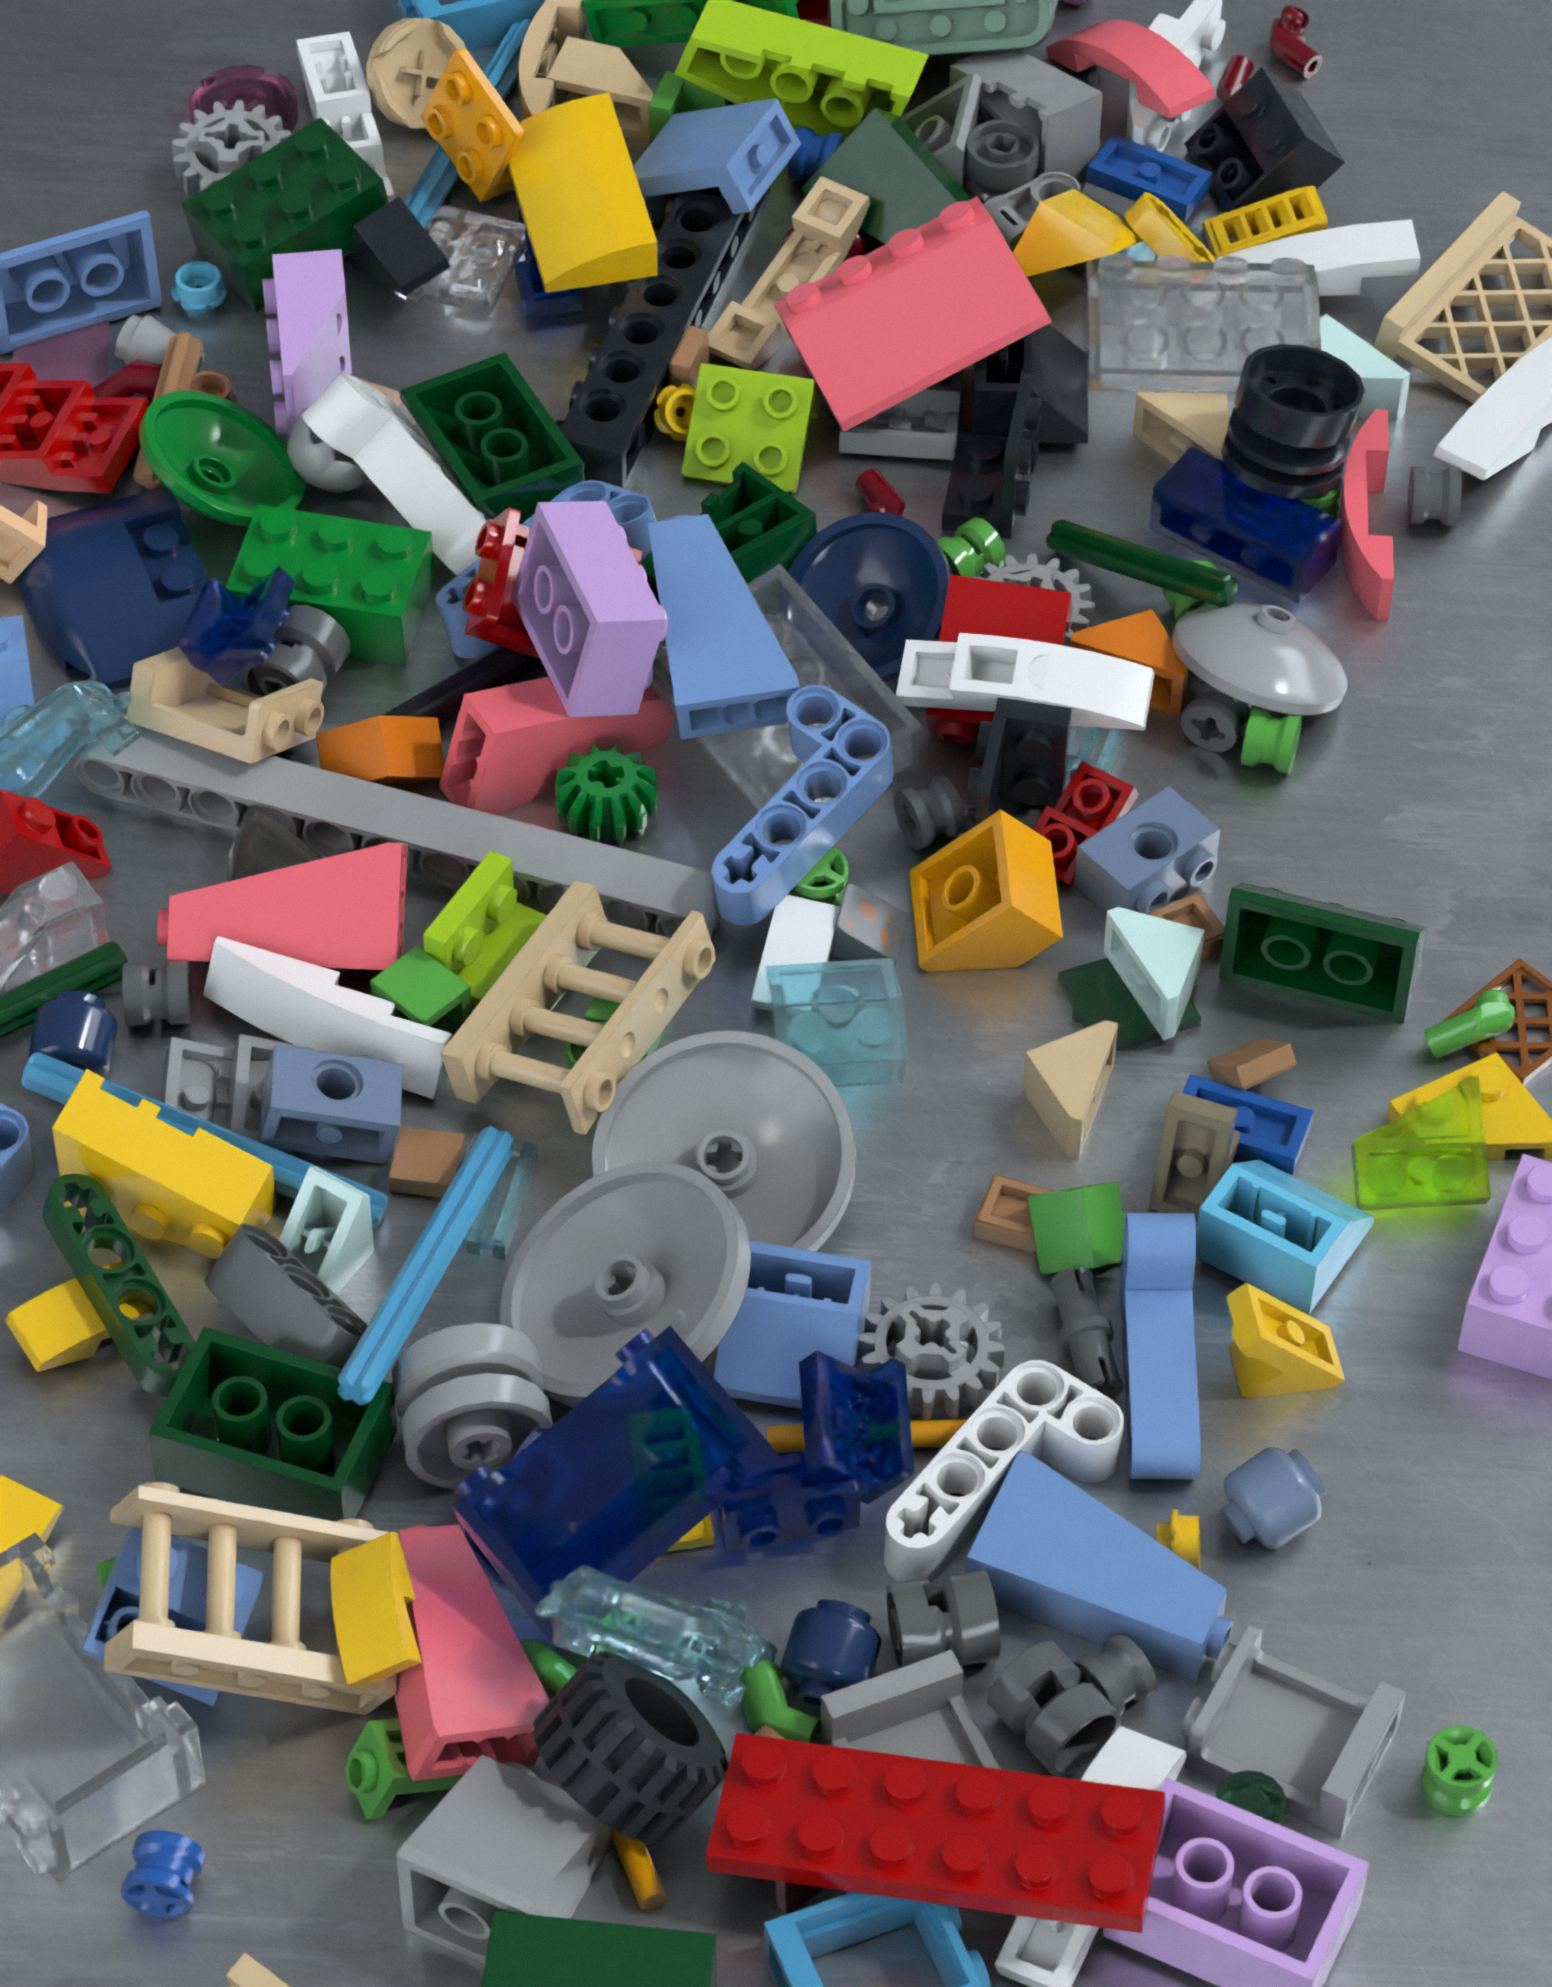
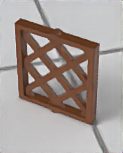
(1514, 973)

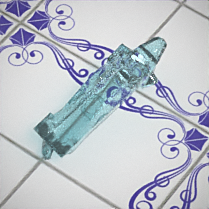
(46, 736)
(657, 1631)

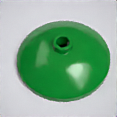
(218, 456)

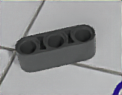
(283, 1299)

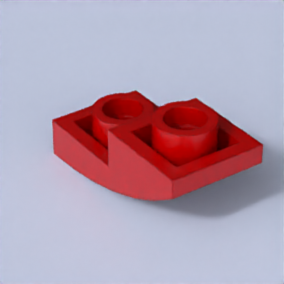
(1084, 809)

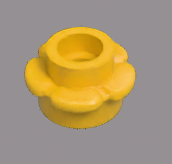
(665, 415)
(1181, 1536)

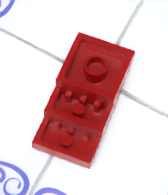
(62, 433)

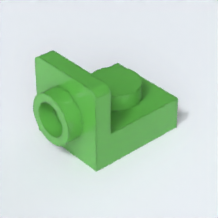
(379, 1770)

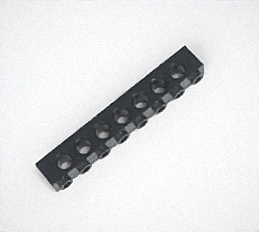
(615, 404)

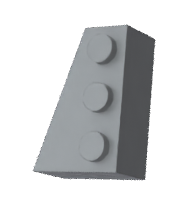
(1046, 100)

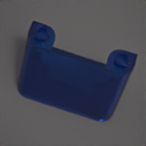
(614, 1474)

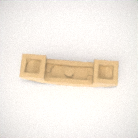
(543, 37)
(820, 241)

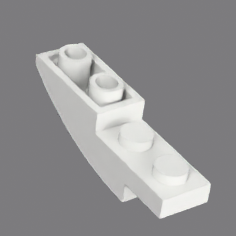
(1194, 35)
(985, 667)
(1052, 1951)

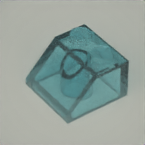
(842, 1018)

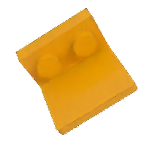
(473, 126)

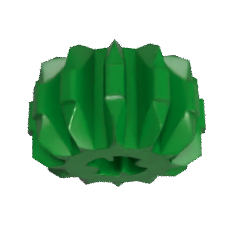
(606, 794)

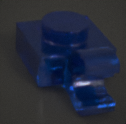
(532, 292)

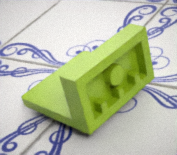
(749, 420)
(483, 927)

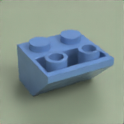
(789, 1310)
(187, 1599)

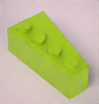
(813, 70)

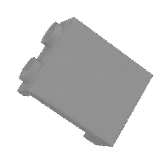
(908, 1714)
(1294, 1728)

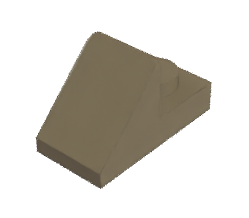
(1193, 1153)

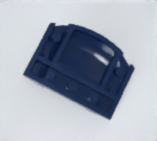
(113, 585)

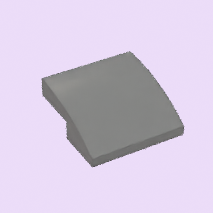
(913, 428)
(219, 1081)

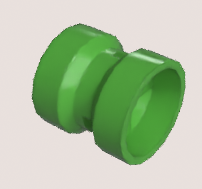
(972, 548)

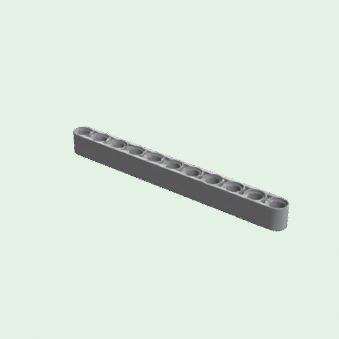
(351, 814)

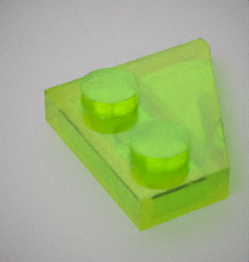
(1426, 1155)

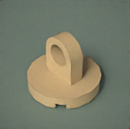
(407, 67)

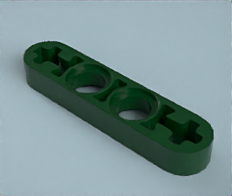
(112, 1286)

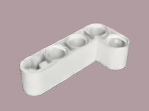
(400, 463)
(968, 1466)

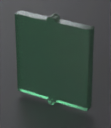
(1101, 995)

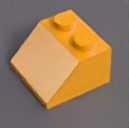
(986, 899)

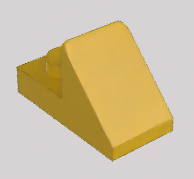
(1279, 1347)

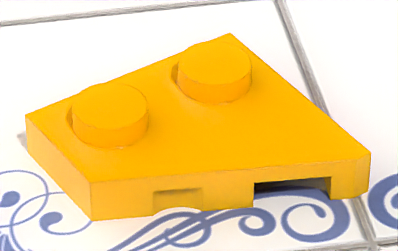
(1509, 1111)

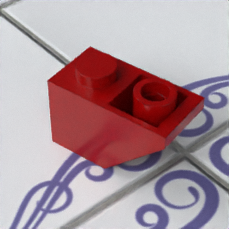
(44, 838)

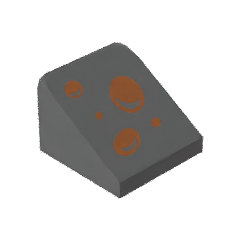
(868, 926)

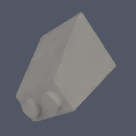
(497, 1846)

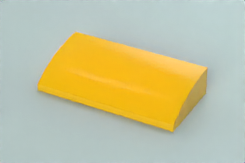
(582, 197)

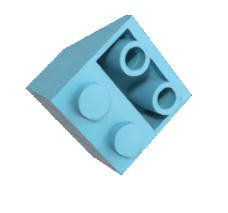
(1278, 1232)

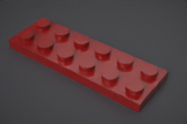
(937, 1832)

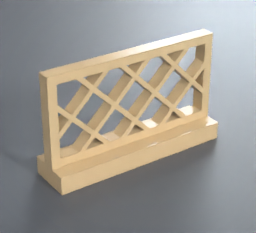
(1446, 287)

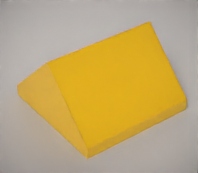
(1070, 232)

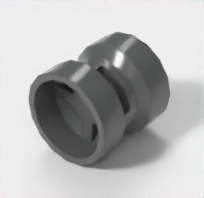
(157, 993)

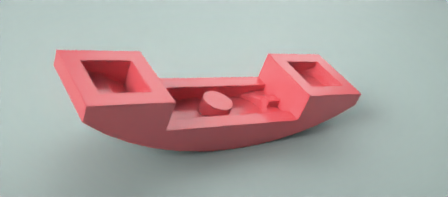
(1162, 73)
(1365, 556)

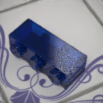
(1245, 530)

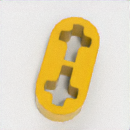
(1164, 230)

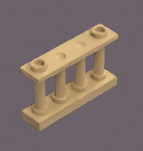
(552, 965)
(218, 1655)

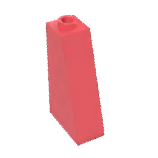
(520, 735)
(319, 912)
(474, 1678)

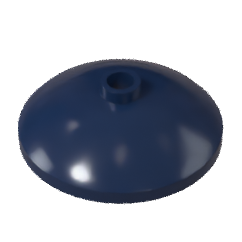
(870, 565)

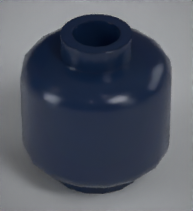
(76, 1031)
(829, 1650)

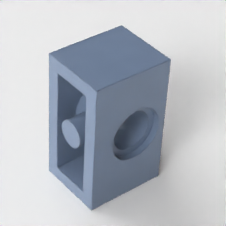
(1148, 855)
(330, 1104)

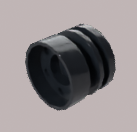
(1292, 421)

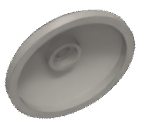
(1261, 657)

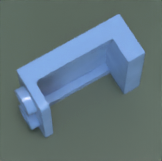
(721, 147)

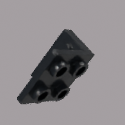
(991, 470)
(1022, 758)

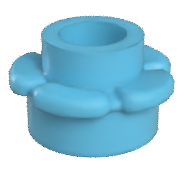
(198, 287)

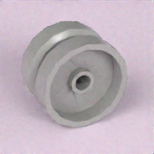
(468, 1400)

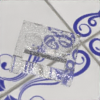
(479, 263)

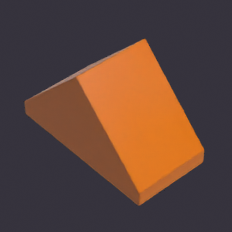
(1144, 642)
(384, 750)

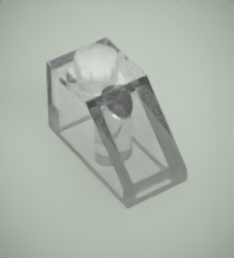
(48, 925)

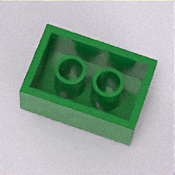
(352, 569)

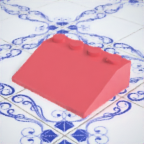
(911, 312)

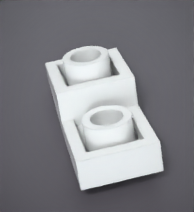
(797, 935)

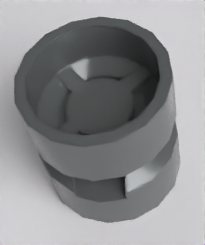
(999, 158)
(307, 648)
(944, 1618)
(1048, 1703)

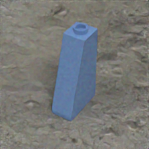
(718, 642)
(1094, 1573)

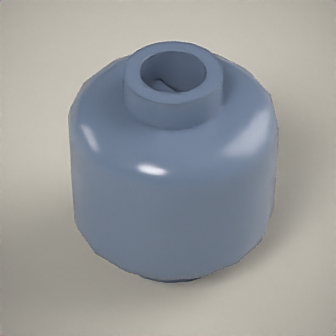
(1273, 1497)

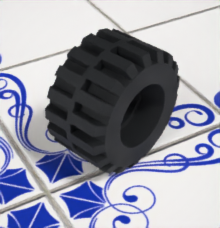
(630, 1748)

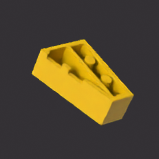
(158, 1176)

